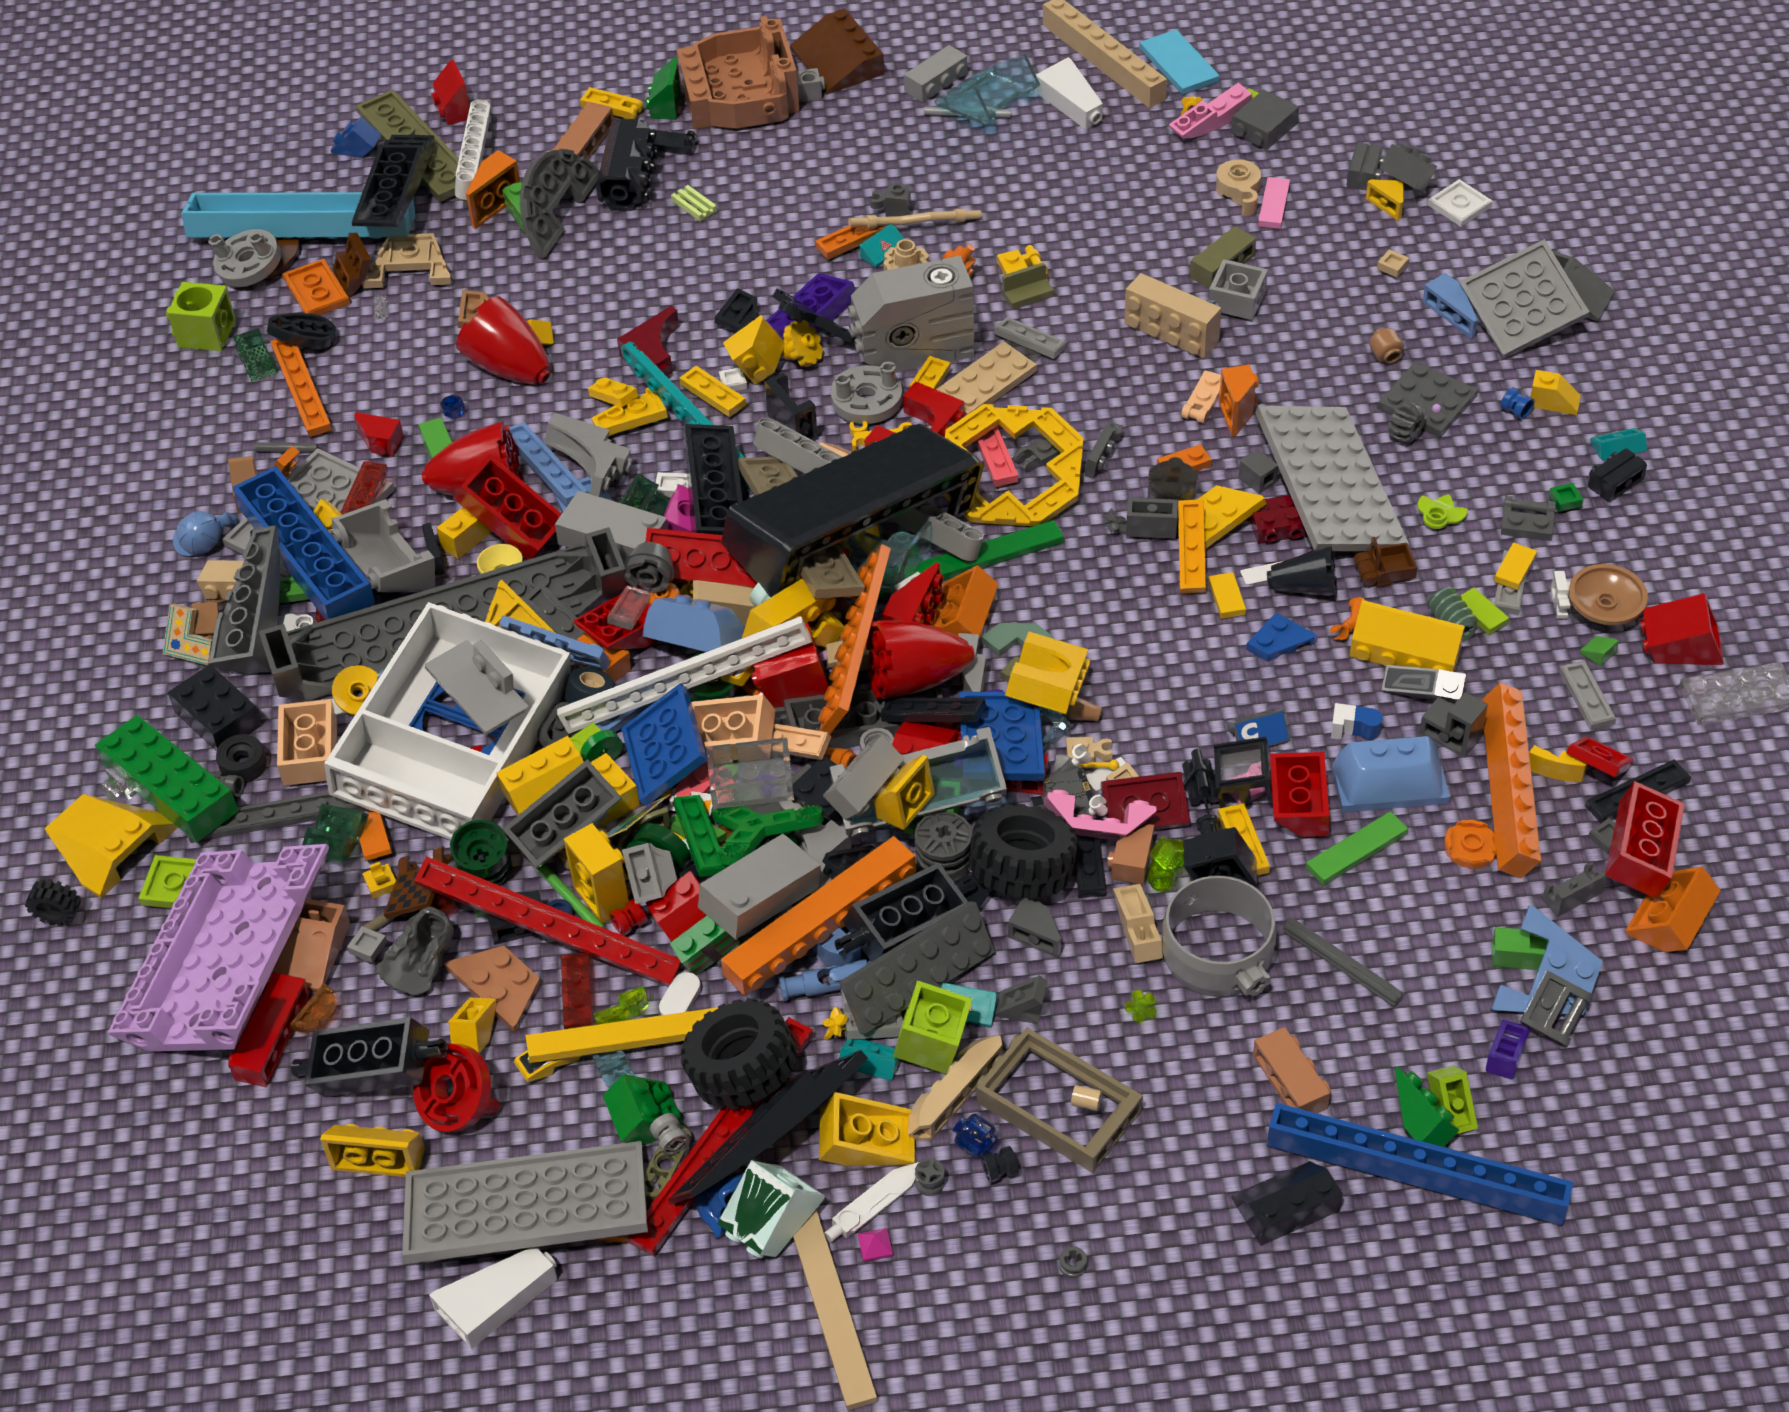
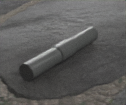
(282, 447)

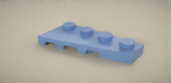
(580, 652)

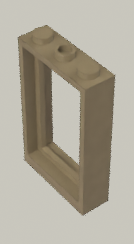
(1106, 1137)

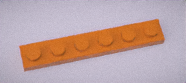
(301, 388)

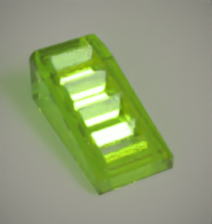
(1168, 853)

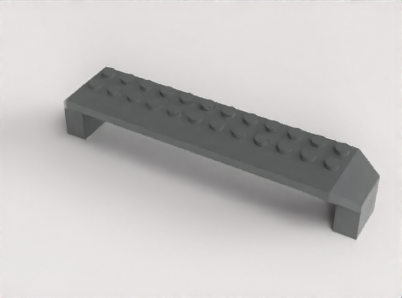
(313, 655)

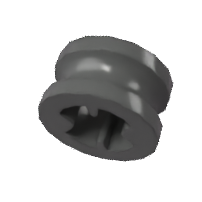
(1081, 1259)

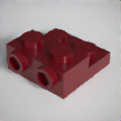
(1277, 521)

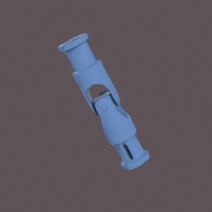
(809, 984)

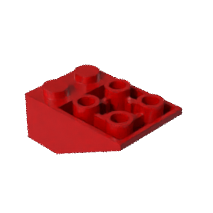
(917, 598)
(611, 636)

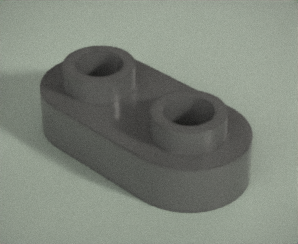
(552, 726)

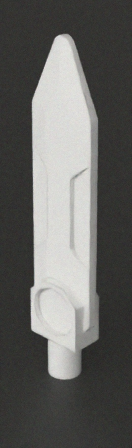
(872, 1202)

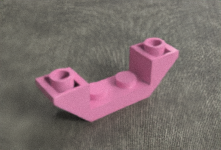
(1135, 816)

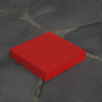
(1600, 756)

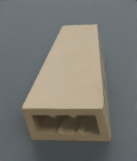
(725, 595)

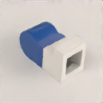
(1356, 721)

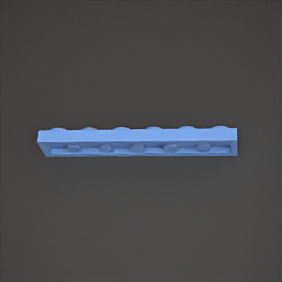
(546, 464)

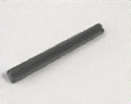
(1343, 961)

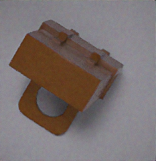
(1385, 564)

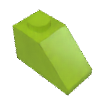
(1454, 1093)

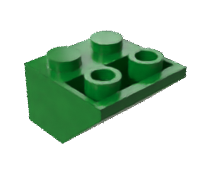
(635, 1105)

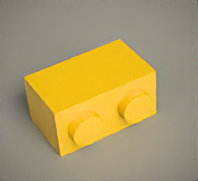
(461, 533)

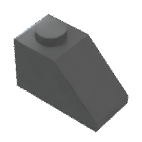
(1035, 927)

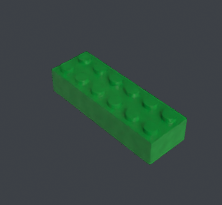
(168, 778)

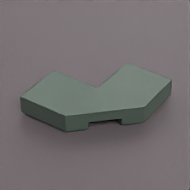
(1008, 634)

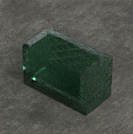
(255, 355)

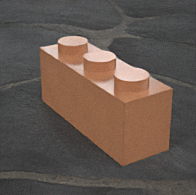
(1291, 1071)

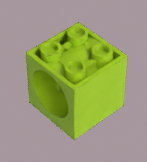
(201, 316)
(932, 1027)

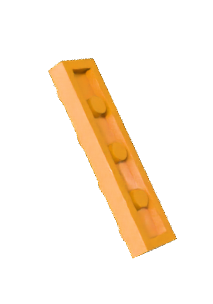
(1192, 546)

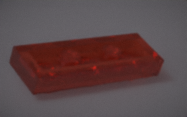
(365, 486)
(576, 990)

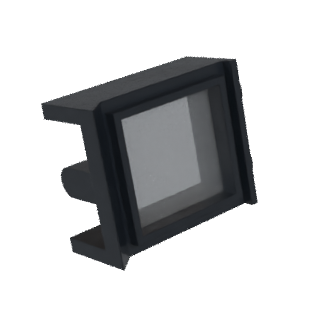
(1242, 767)

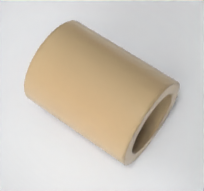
(1086, 1097)

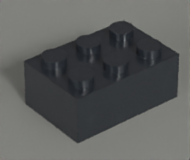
(214, 707)

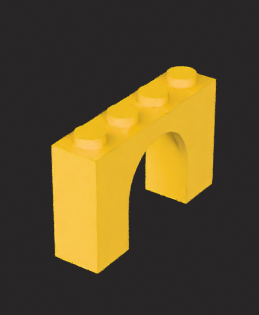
(1048, 673)

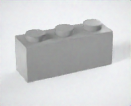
(935, 73)
(864, 778)

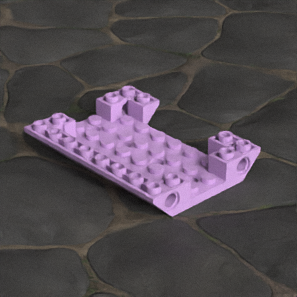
(217, 950)

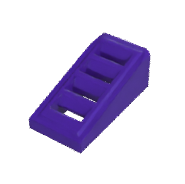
(1507, 1050)

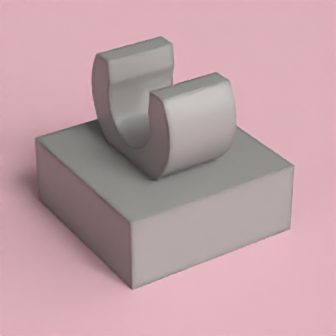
(367, 944)

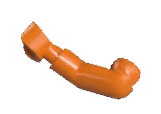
(1348, 624)

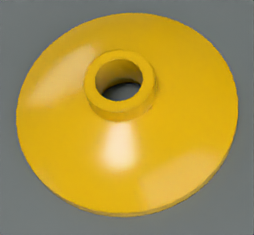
(348, 681)

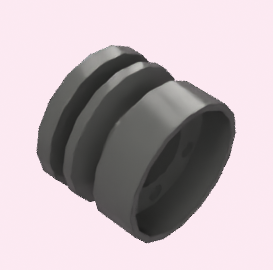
(946, 840)

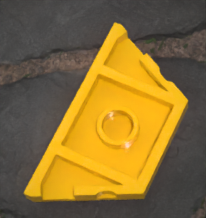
(1226, 509)
(509, 604)

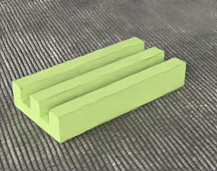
(697, 202)

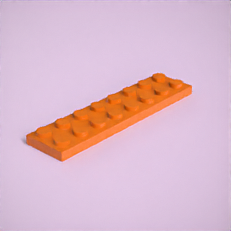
(854, 641)

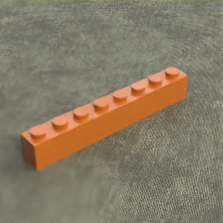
(1511, 782)
(815, 917)

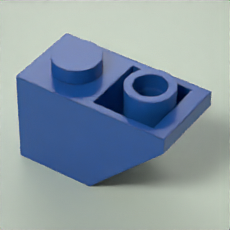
(356, 139)

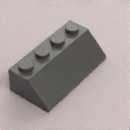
(561, 812)

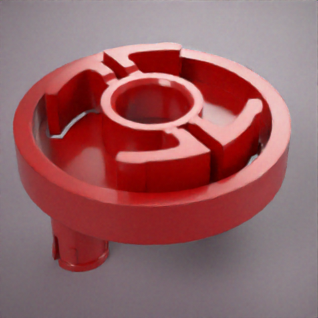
(469, 1095)

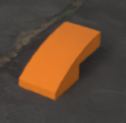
(374, 838)

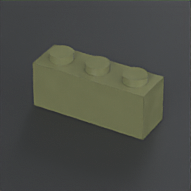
(1232, 246)

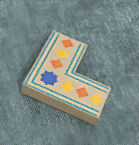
(179, 636)

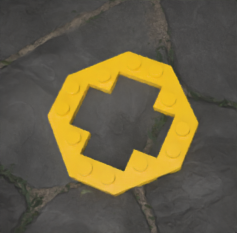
(1064, 467)

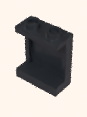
(785, 411)

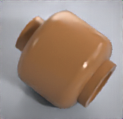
(1386, 345)

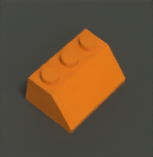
(966, 602)
(1677, 912)

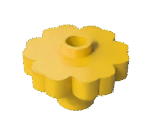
(802, 343)

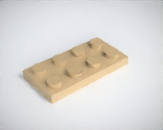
(989, 377)

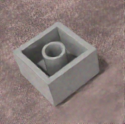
(1238, 288)

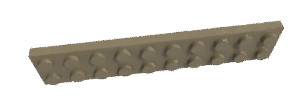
(825, 572)

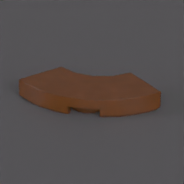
(289, 251)

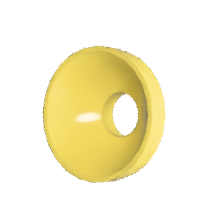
(498, 557)

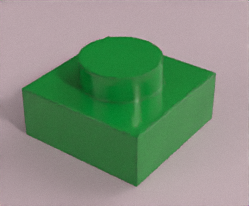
(1566, 497)

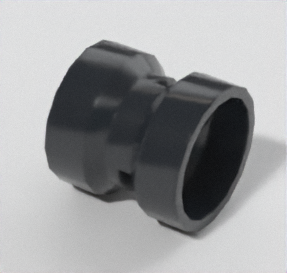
(996, 1165)

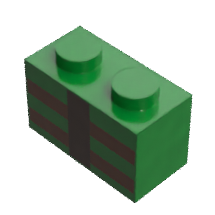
(703, 945)

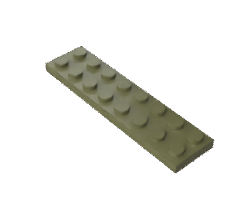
(393, 116)

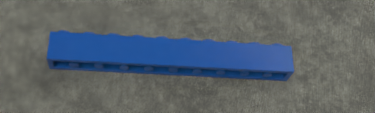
(1420, 1164)

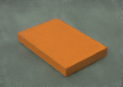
(316, 288)

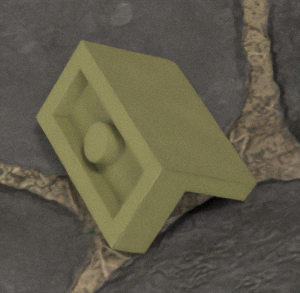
(1026, 286)

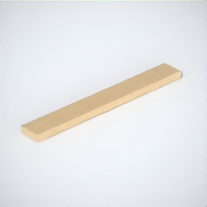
(834, 1315)

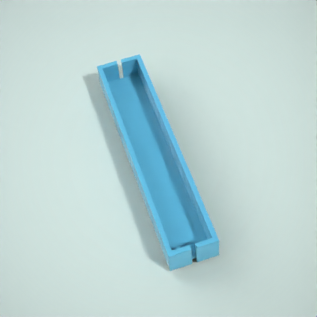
(283, 215)

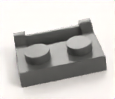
(1528, 524)
(1547, 1004)

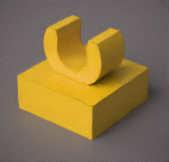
(379, 879)

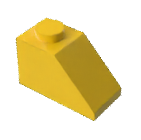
(1554, 393)
(473, 1023)

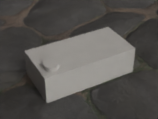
(592, 513)
(759, 886)

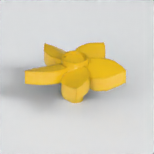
(835, 1023)

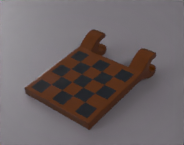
(406, 894)

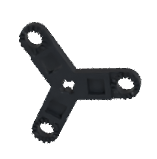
(800, 312)

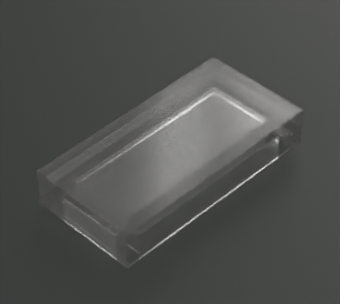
(628, 607)

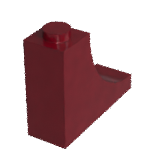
(651, 336)

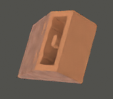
(314, 943)

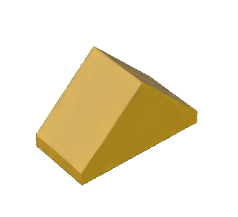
(1386, 196)

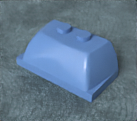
(692, 623)
(1389, 774)

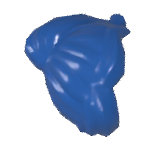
(714, 1200)

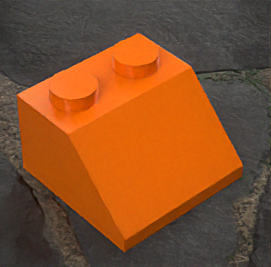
(1237, 396)

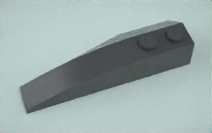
(249, 607)

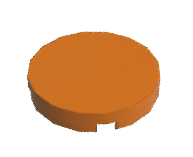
(1470, 844)

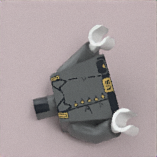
(1073, 779)

